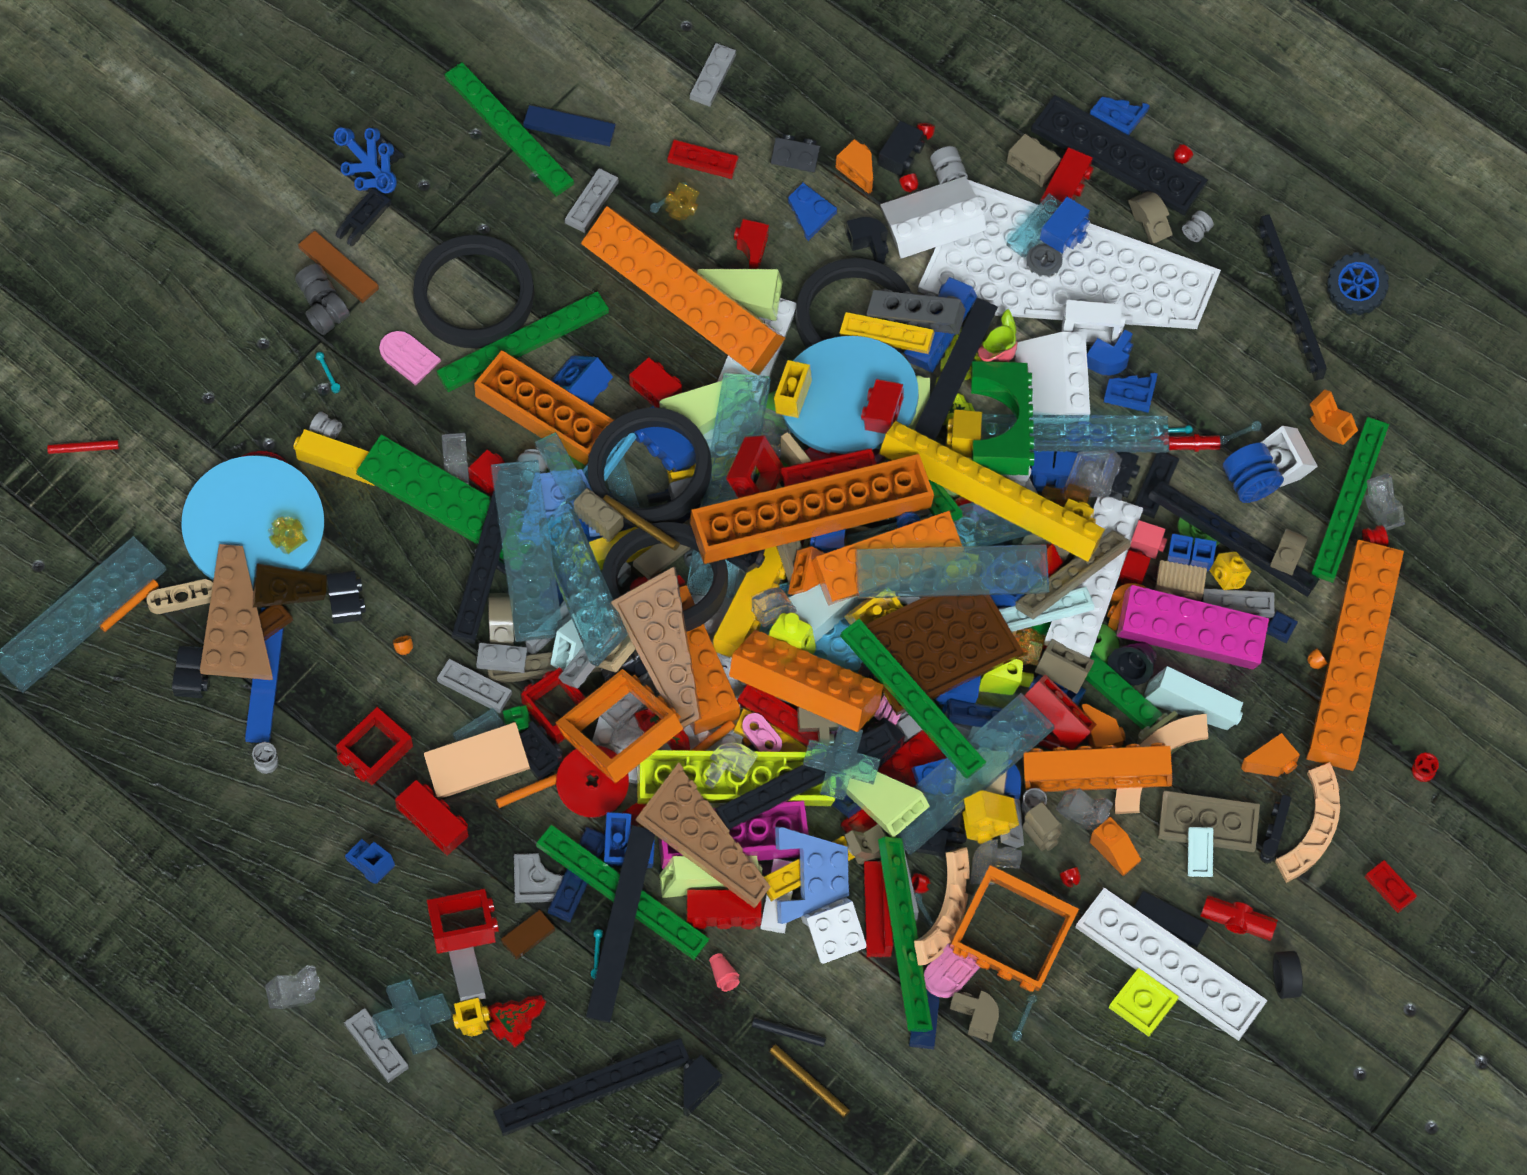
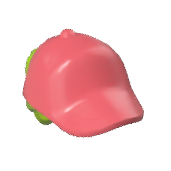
(1001, 342)

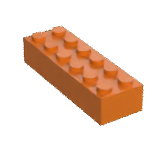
(540, 405)
(838, 568)
(806, 680)
(713, 689)
(1098, 768)

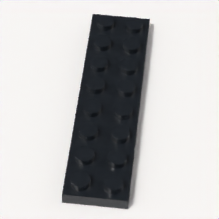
(1119, 154)

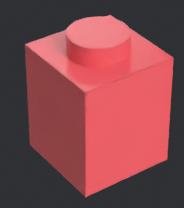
(1148, 539)

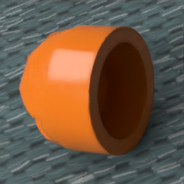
(403, 644)
(1316, 659)

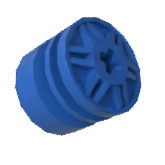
(1253, 472)

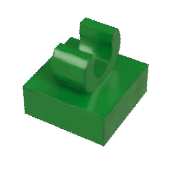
(518, 715)

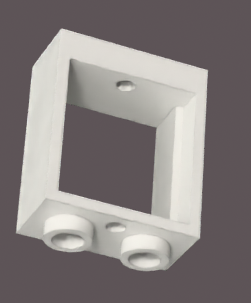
(1094, 319)

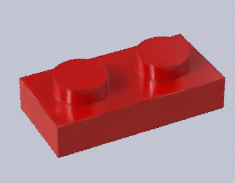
(1390, 886)

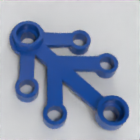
(345, 137)

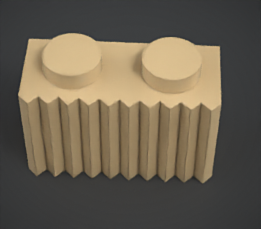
(1181, 580)

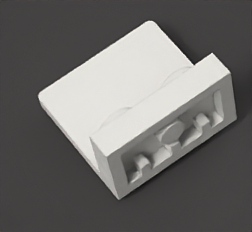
(835, 930)

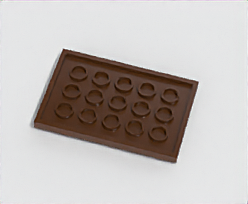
(945, 641)

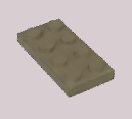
(1232, 821)

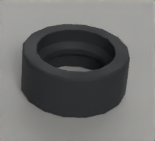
(1287, 974)

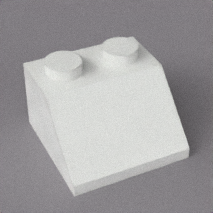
(1290, 454)

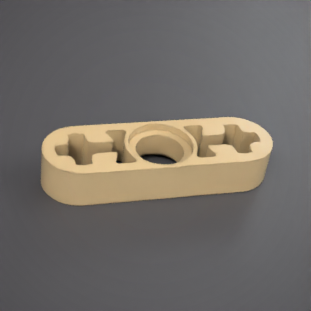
(162, 593)

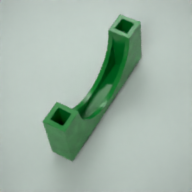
(1008, 384)

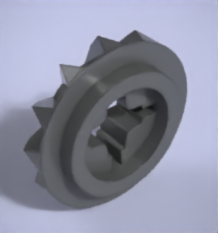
(1037, 253)

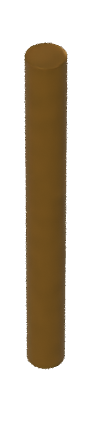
(642, 523)
(809, 1081)

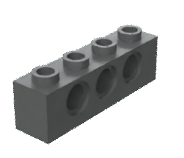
(947, 321)

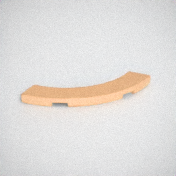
(1174, 735)
(1322, 828)
(951, 915)

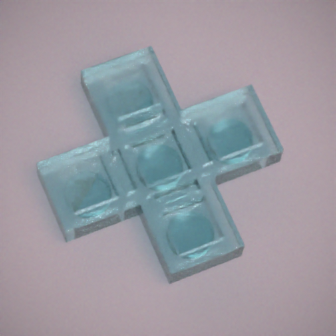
(841, 762)
(411, 1016)

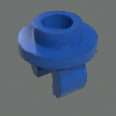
(906, 519)

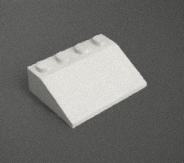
(934, 217)
(1058, 373)

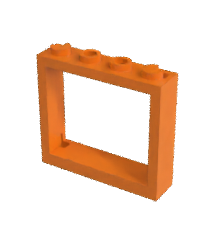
(600, 702)
(1032, 894)

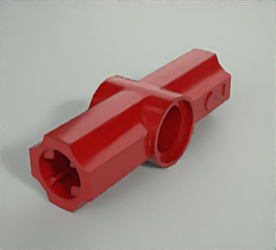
(1239, 918)

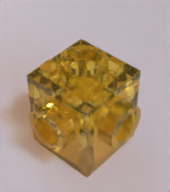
(687, 197)
(294, 535)
(1031, 644)

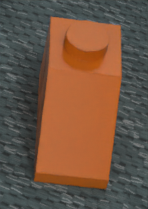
(856, 164)
(804, 574)
(1106, 731)
(1272, 758)
(1115, 846)

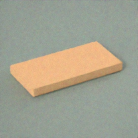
(476, 760)

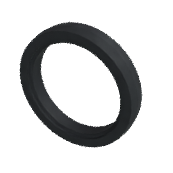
(467, 246)
(835, 271)
(647, 418)
(683, 533)

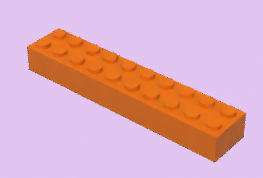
(683, 291)
(811, 508)
(1355, 655)

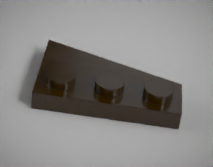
(286, 586)

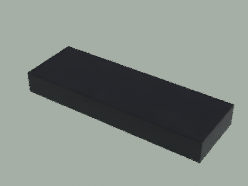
(1161, 469)
(1172, 919)

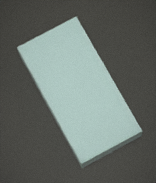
(1200, 851)

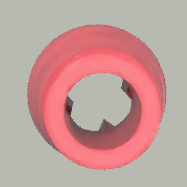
(724, 973)

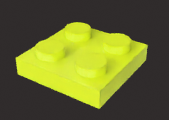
(1143, 1002)

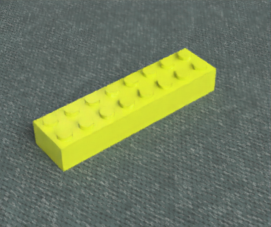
(767, 766)

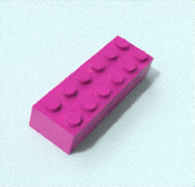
(1192, 627)
(758, 833)

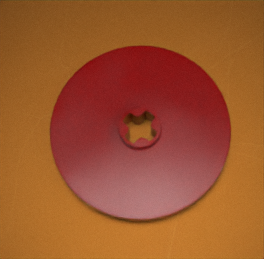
(584, 799)

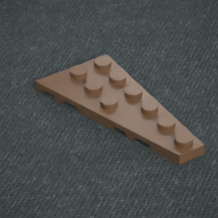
(233, 630)
(659, 634)
(696, 831)

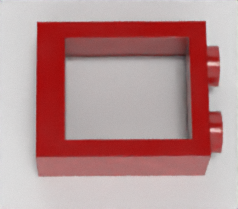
(759, 453)
(535, 691)
(391, 730)
(463, 937)

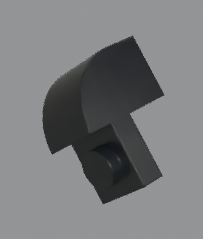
(868, 232)

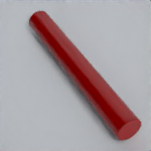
(83, 446)

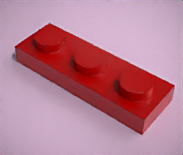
(703, 159)

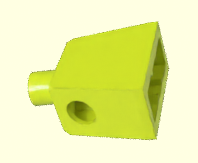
(794, 632)
(1006, 679)

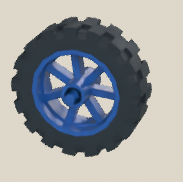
(1357, 305)

